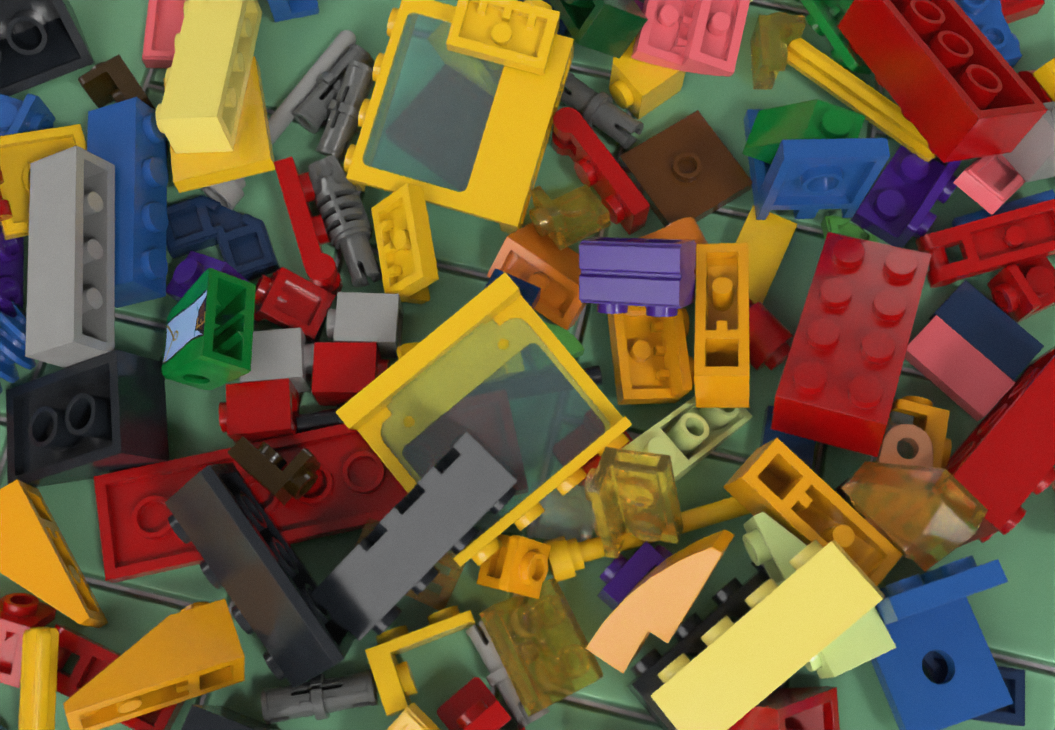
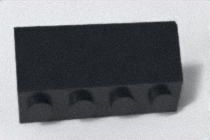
(39, 43)
(259, 573)

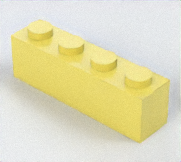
(209, 75)
(769, 642)

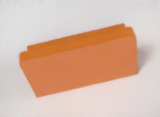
(545, 266)

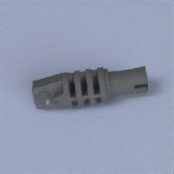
(344, 219)

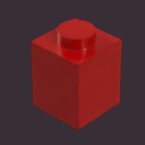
(344, 370)
(259, 410)

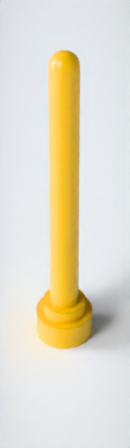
(570, 555)

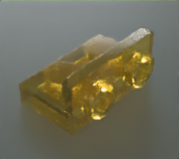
(633, 497)
(541, 647)

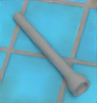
(231, 192)

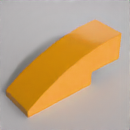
(658, 601)

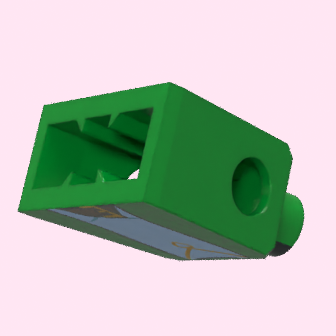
(210, 332)

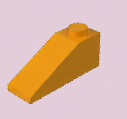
(722, 326)
(807, 507)
(39, 557)
(170, 664)

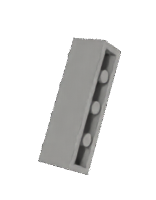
(71, 258)

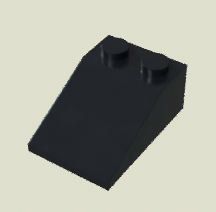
(87, 420)

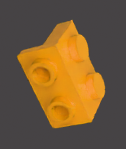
(650, 357)

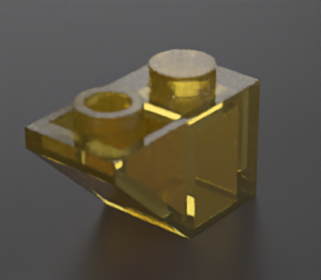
(917, 507)

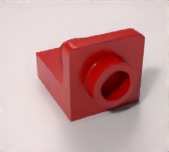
(1024, 288)
(291, 302)
(18, 614)
(473, 709)

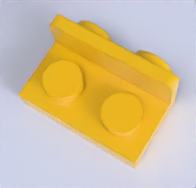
(505, 32)
(405, 244)

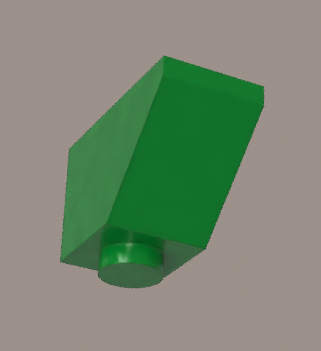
(799, 121)

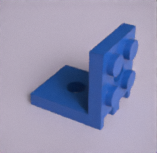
(815, 174)
(939, 620)

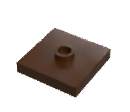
(685, 171)

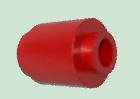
(766, 338)

